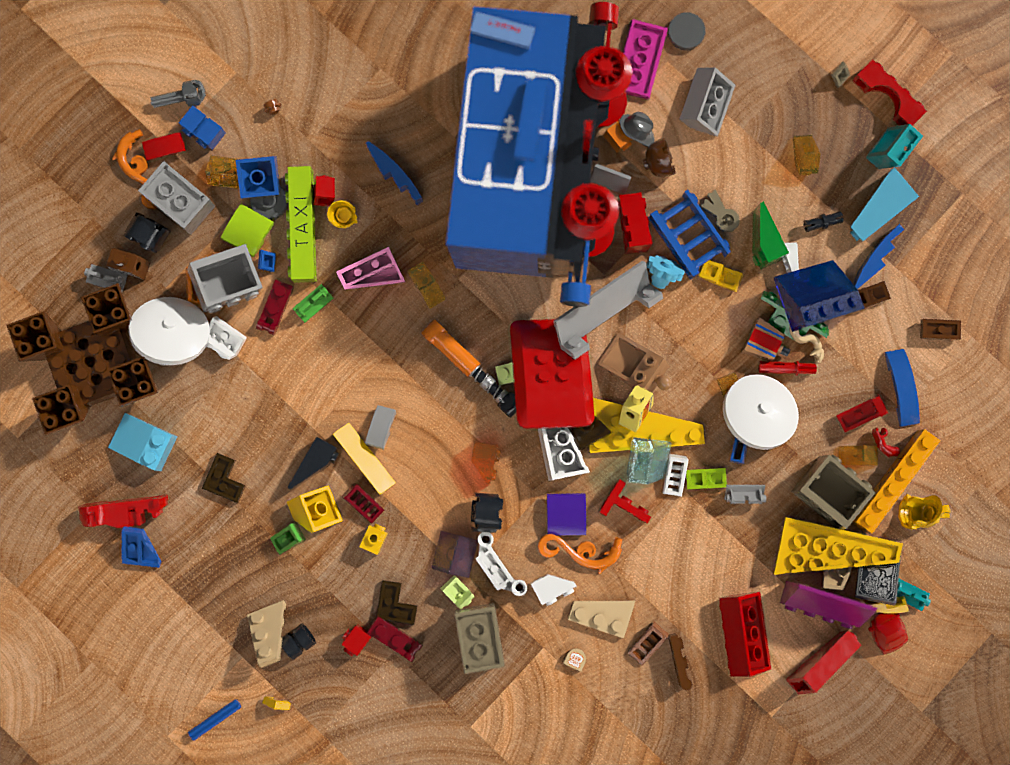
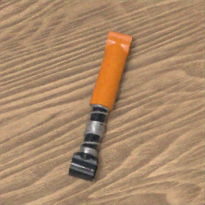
(469, 365)

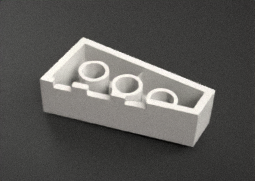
(561, 453)

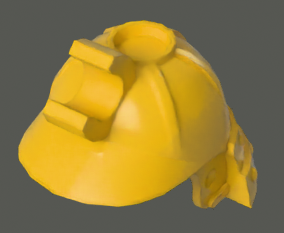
(921, 512)

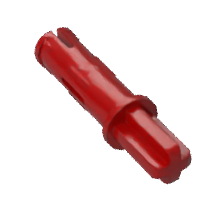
(787, 367)

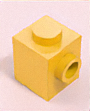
(374, 538)

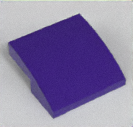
(566, 514)

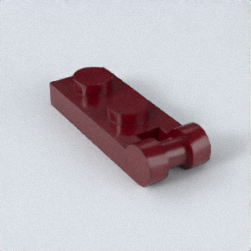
(275, 307)
(394, 638)

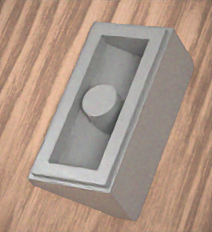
(610, 179)

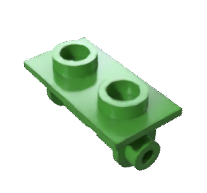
(313, 303)

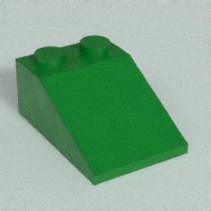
(766, 240)

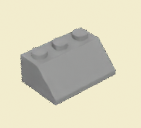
(707, 101)

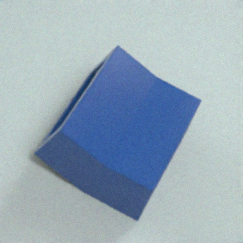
(743, 454)

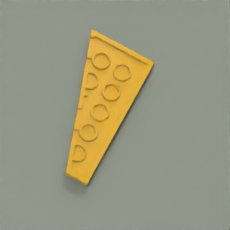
(653, 427)
(819, 547)

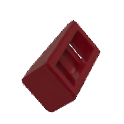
(374, 515)

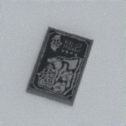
(878, 583)

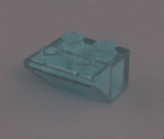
(647, 460)

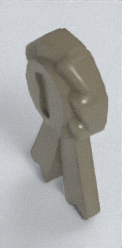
(726, 219)

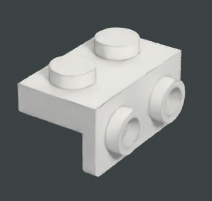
(224, 339)

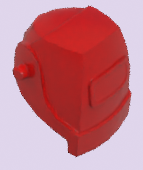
(888, 632)

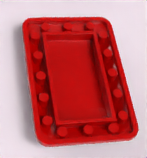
(548, 382)

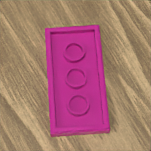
(643, 51)

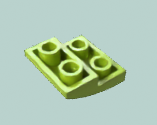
(247, 228)

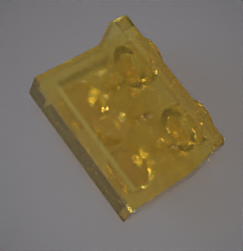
(222, 172)

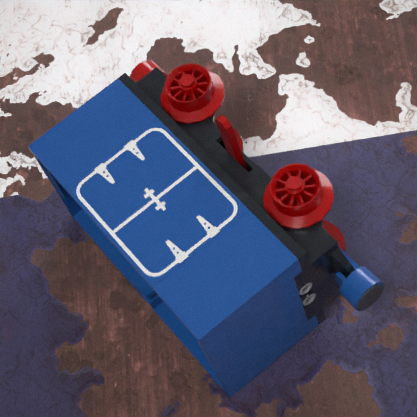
(541, 212)

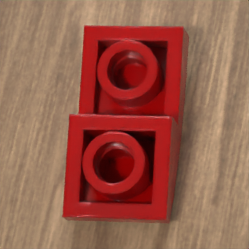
(163, 146)

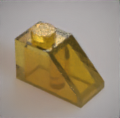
(806, 155)

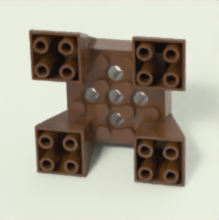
(122, 376)

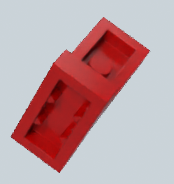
(862, 413)
(624, 503)

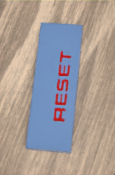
(502, 30)

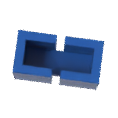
(205, 130)

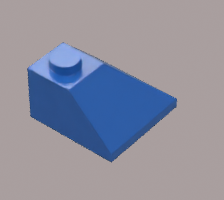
(258, 176)

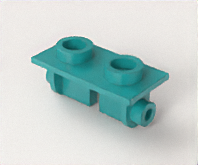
(913, 595)

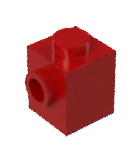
(323, 190)
(355, 640)

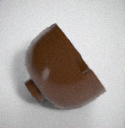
(659, 159)

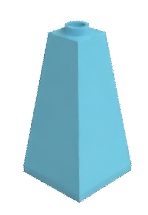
(886, 202)

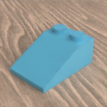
(142, 442)

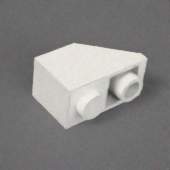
(550, 587)

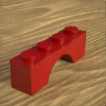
(875, 78)

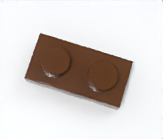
(940, 329)

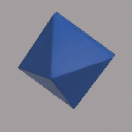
(266, 261)

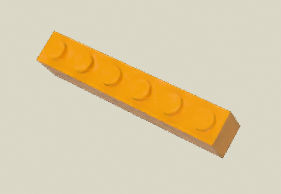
(896, 480)

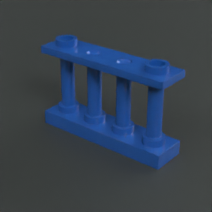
(670, 235)

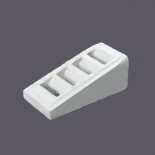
(791, 260)
(671, 491)

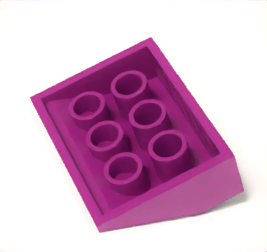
(825, 604)

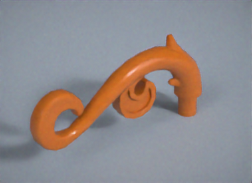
(142, 165)
(586, 546)

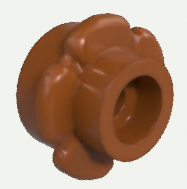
(272, 106)

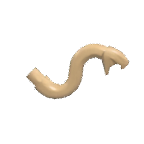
(818, 352)

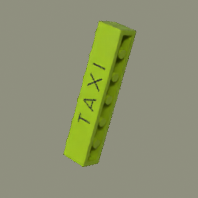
(302, 224)

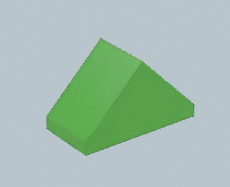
(287, 538)

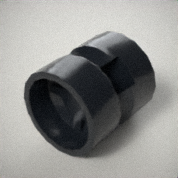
(295, 643)

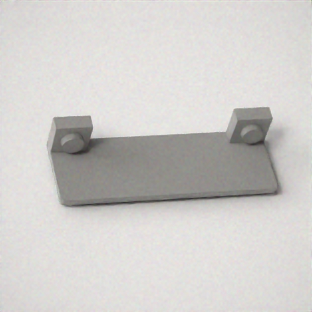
(603, 305)

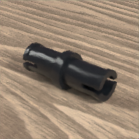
(823, 221)

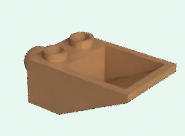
(635, 365)

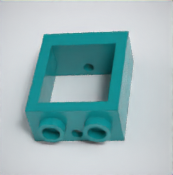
(890, 150)

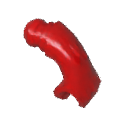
(887, 450)

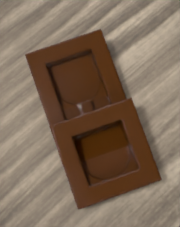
(874, 294)

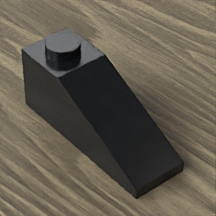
(317, 459)

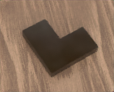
(219, 482)
(389, 606)

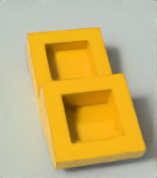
(721, 276)
(900, 607)

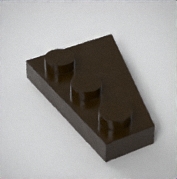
(589, 435)

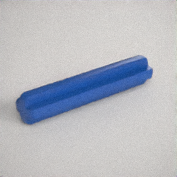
(215, 719)

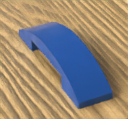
(904, 387)

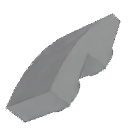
(380, 427)

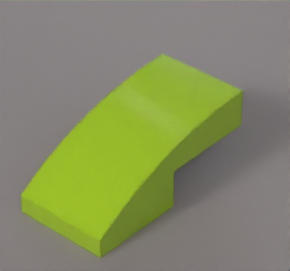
(706, 478)

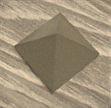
(840, 74)

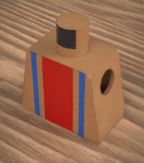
(765, 342)

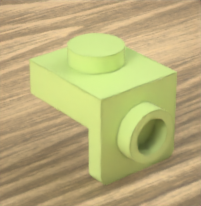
(504, 374)
(457, 592)

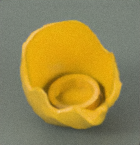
(342, 214)

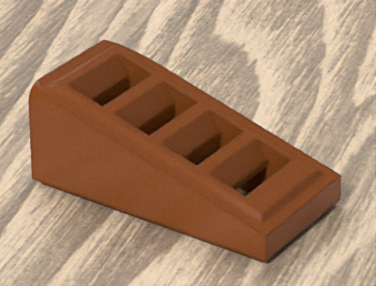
(658, 642)

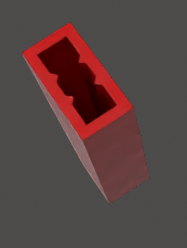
(824, 663)

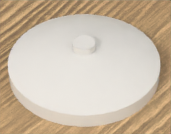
(169, 331)
(760, 412)

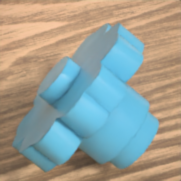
(664, 271)

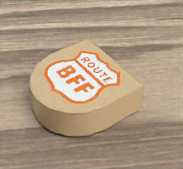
(575, 658)

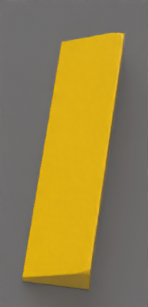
(364, 458)

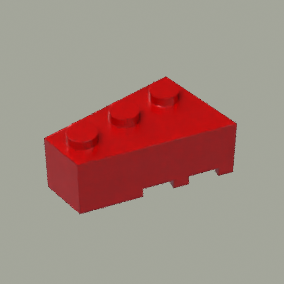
(634, 223)

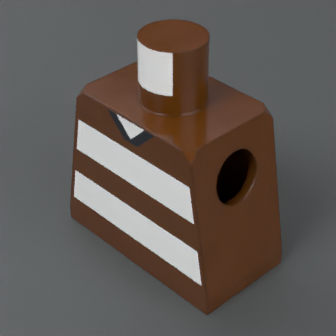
(126, 263)

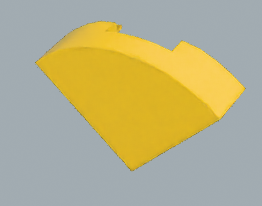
(275, 704)

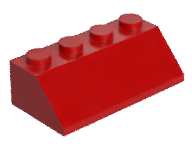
(745, 634)

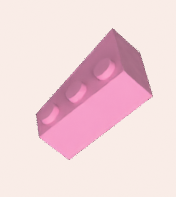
(371, 271)

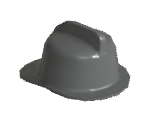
(638, 127)

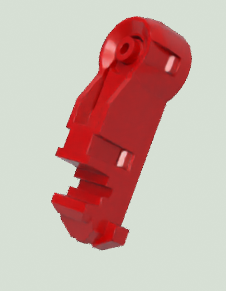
(121, 512)

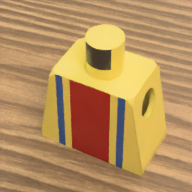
(638, 403)

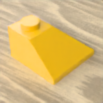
(315, 509)

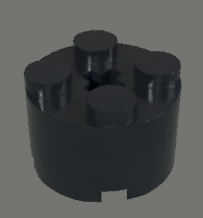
(146, 232)
(486, 512)

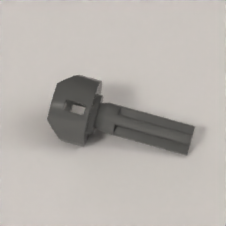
(187, 94)

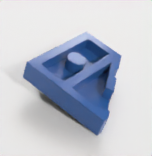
(138, 548)

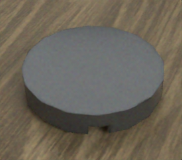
(686, 31)
(270, 206)

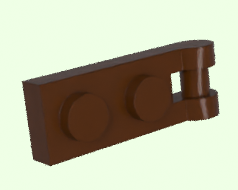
(680, 662)

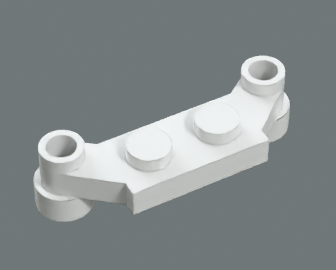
(495, 569)

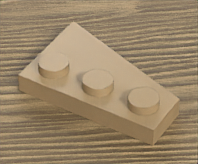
(266, 632)

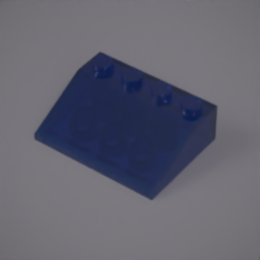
(817, 295)

